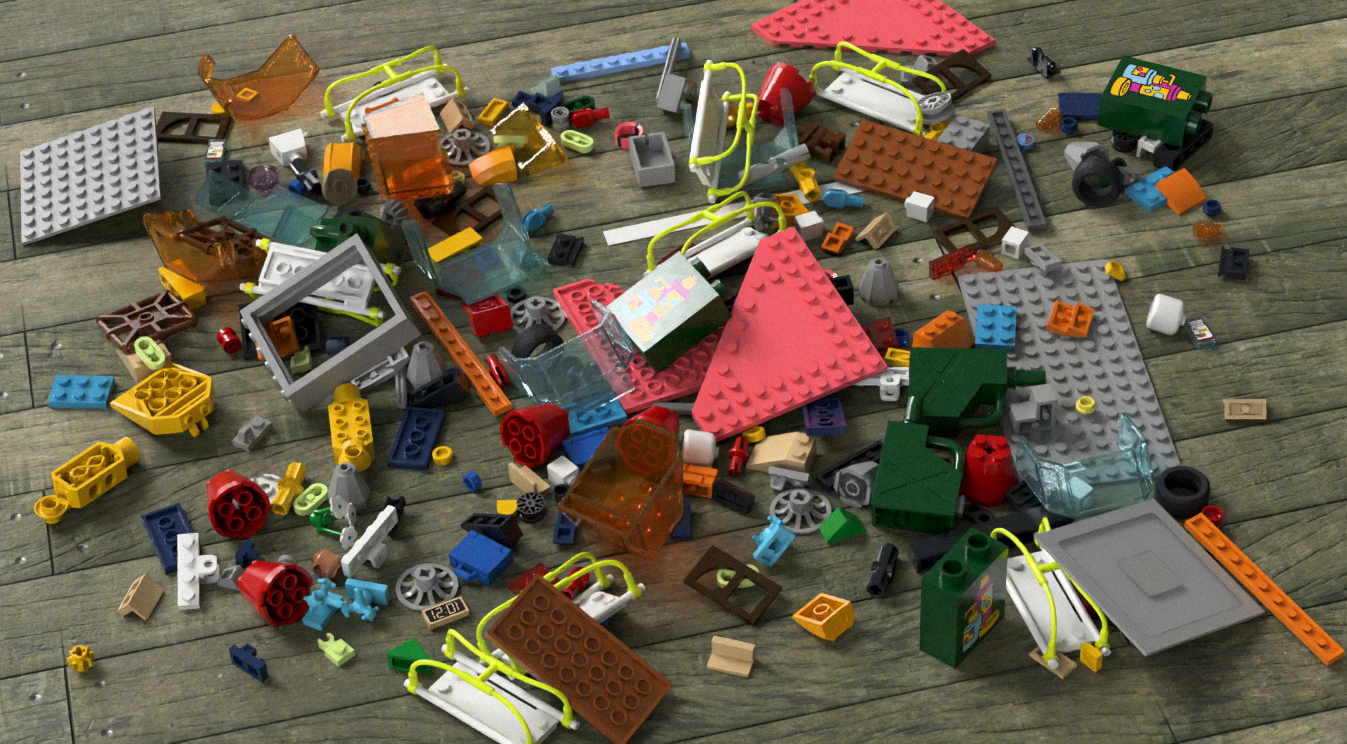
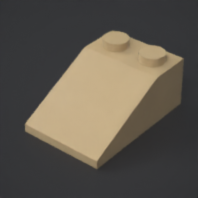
(137, 367)
(784, 451)

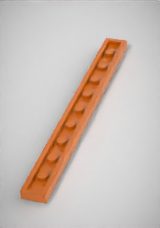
(461, 353)
(1264, 589)

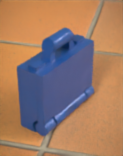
(582, 447)
(480, 558)

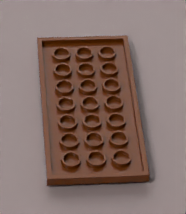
(902, 162)
(579, 659)

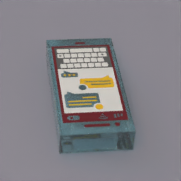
(215, 151)
(1200, 333)

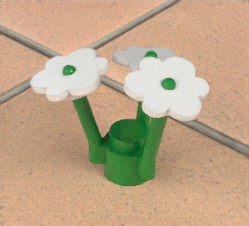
(321, 518)

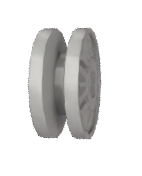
(936, 107)

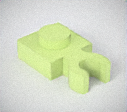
(301, 361)
(336, 651)

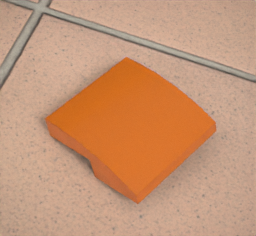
(1181, 191)
(1070, 320)
(283, 336)

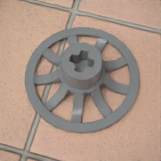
(463, 142)
(537, 310)
(801, 505)
(426, 581)

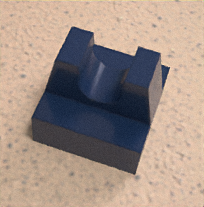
(246, 554)

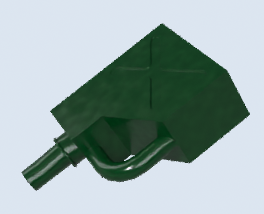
(380, 238)
(958, 382)
(912, 483)

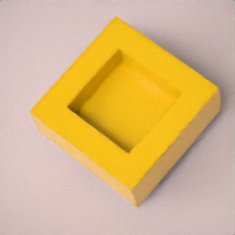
(1091, 656)

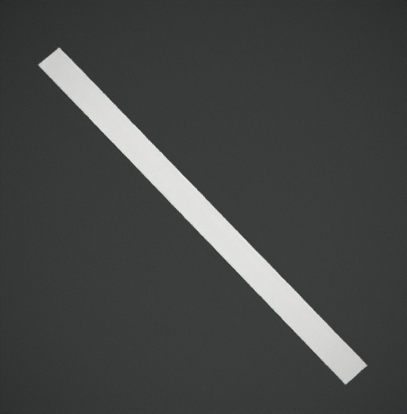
(655, 227)

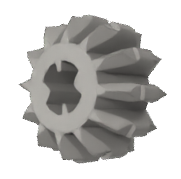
(395, 212)

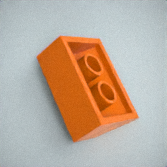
(945, 332)

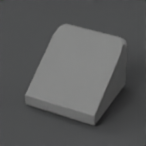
(925, 62)
(230, 577)

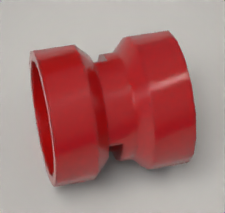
(228, 340)
(1214, 514)

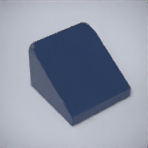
(336, 345)

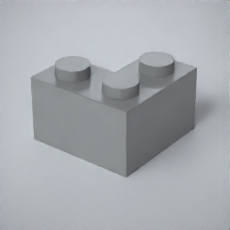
(675, 92)
(1037, 413)

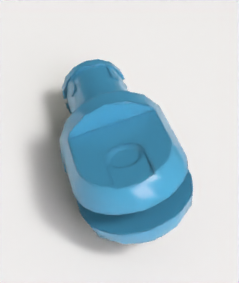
(839, 199)
(536, 218)

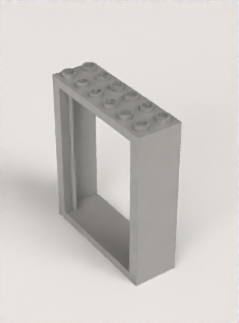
(352, 360)

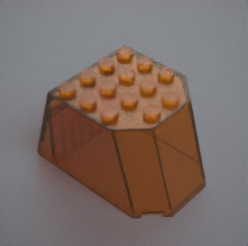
(407, 151)
(629, 489)

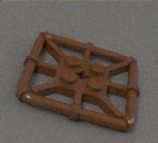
(209, 237)
(145, 317)

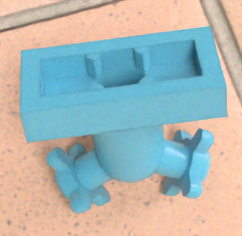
(772, 541)
(363, 595)
(322, 605)

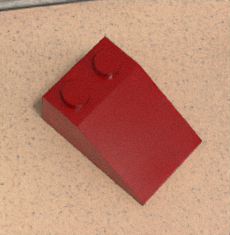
(488, 316)

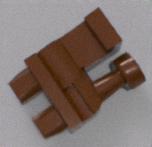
(821, 141)

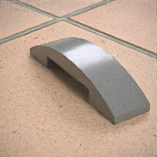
(382, 372)

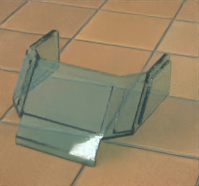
(760, 152)
(278, 216)
(484, 269)
(579, 372)
(1091, 484)

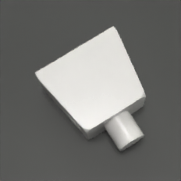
(288, 147)

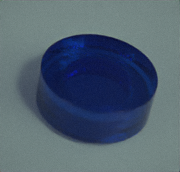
(902, 337)

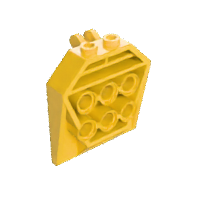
(169, 401)

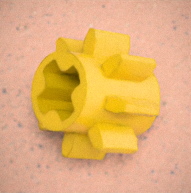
(81, 658)

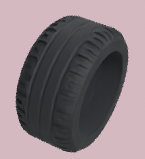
(1097, 196)
(534, 336)
(1186, 478)

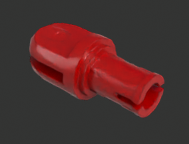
(587, 116)
(497, 370)
(737, 456)
(577, 585)

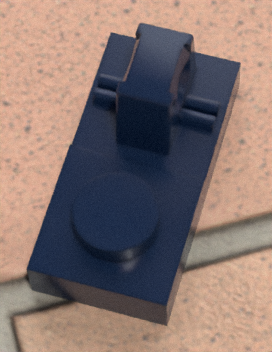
(245, 660)

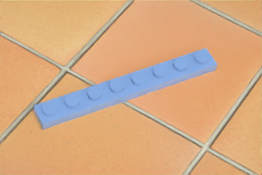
(617, 63)

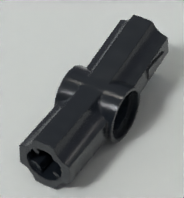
(307, 176)
(442, 203)
(882, 570)

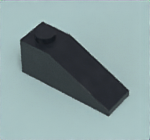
(441, 392)
(496, 527)

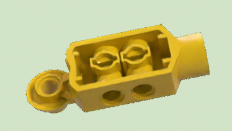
(351, 427)
(87, 477)

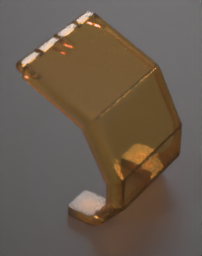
(277, 81)
(191, 261)

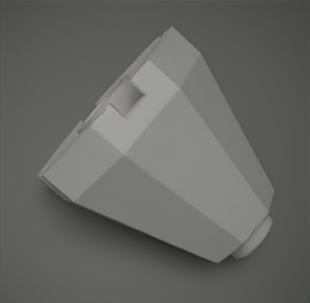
(1080, 151)
(878, 283)
(424, 365)
(857, 483)
(349, 485)

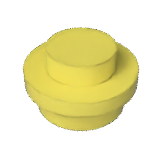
(1085, 405)

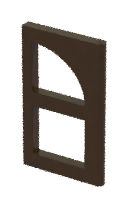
(961, 59)
(170, 119)
(447, 221)
(969, 223)
(717, 559)

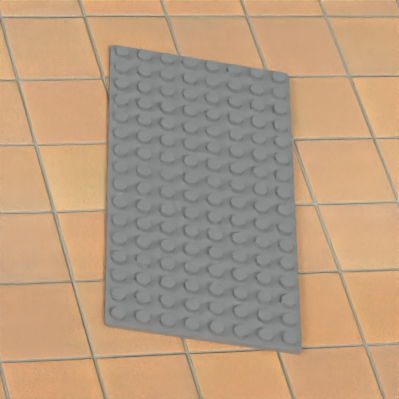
(1097, 366)

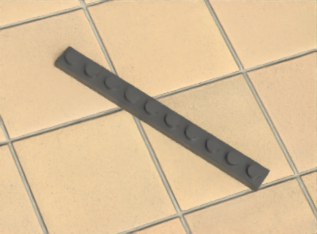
(1016, 170)

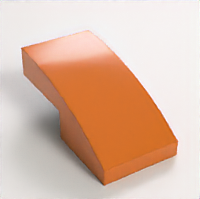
(838, 238)

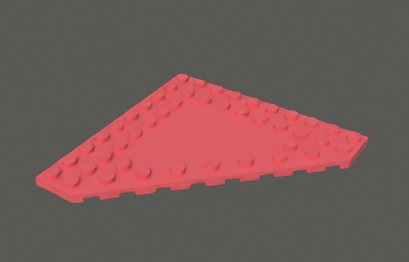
(874, 26)
(784, 342)
(676, 381)

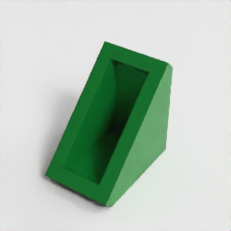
(841, 525)
(406, 654)

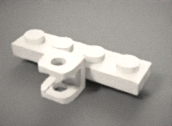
(889, 382)
(370, 544)
(193, 570)

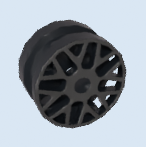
(1123, 141)
(531, 507)

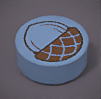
(1025, 141)

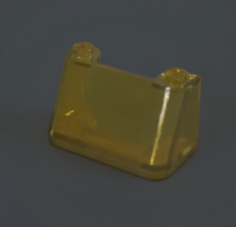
(540, 152)

